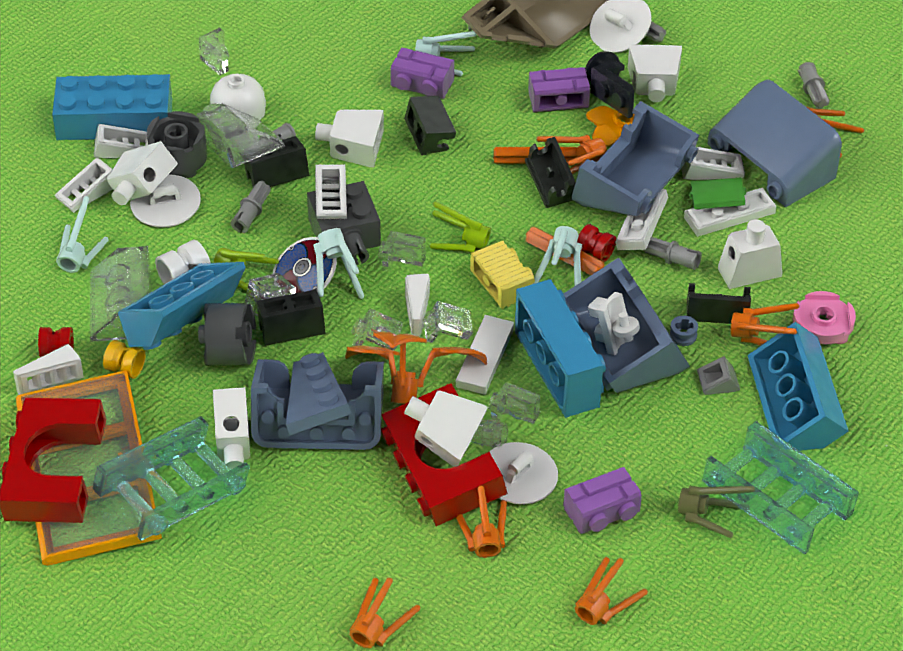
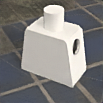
(654, 69)
(354, 135)
(140, 172)
(750, 256)
(446, 424)
(231, 433)

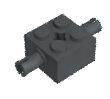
(362, 224)

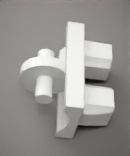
(615, 324)

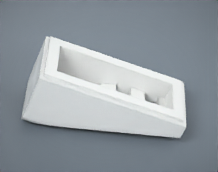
(114, 141)
(706, 168)
(94, 173)
(330, 173)
(417, 296)
(49, 371)

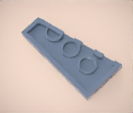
(314, 395)

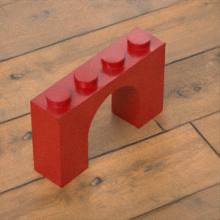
(41, 426)
(441, 491)

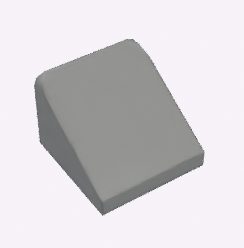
(718, 377)

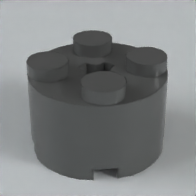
(184, 140)
(228, 334)

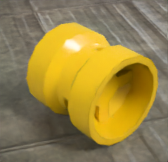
(121, 358)

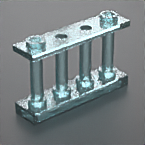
(167, 451)
(796, 468)

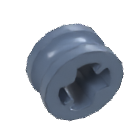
(686, 323)

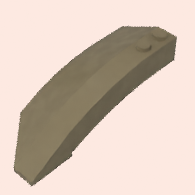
(531, 21)

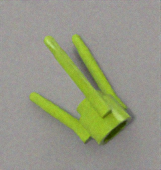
(474, 232)
(227, 255)

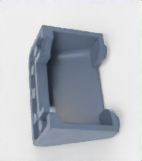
(781, 139)
(636, 164)
(650, 353)
(356, 431)

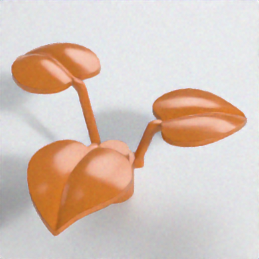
(404, 382)

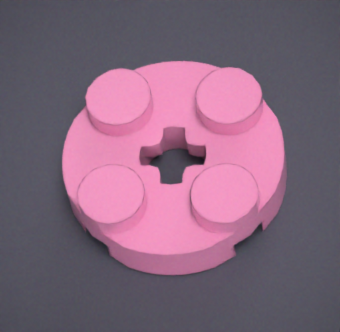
(826, 303)

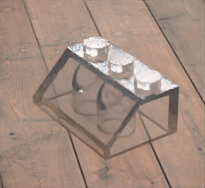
(236, 135)
(115, 285)

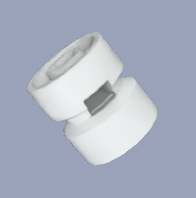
(176, 263)

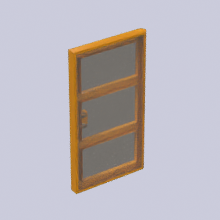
(108, 519)

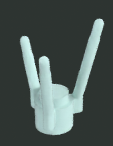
(431, 46)
(333, 245)
(562, 245)
(72, 253)

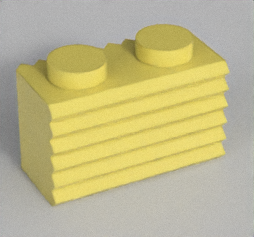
(500, 272)

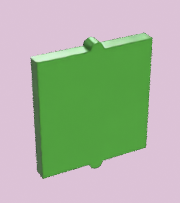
(717, 193)

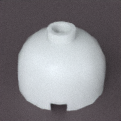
(240, 93)

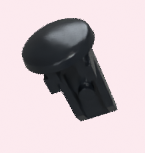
(606, 84)

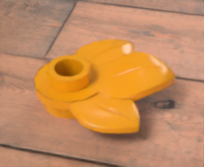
(608, 123)

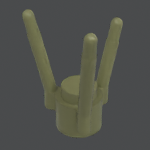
(696, 501)

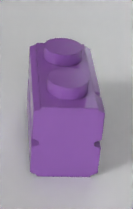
(422, 73)
(559, 89)
(602, 500)

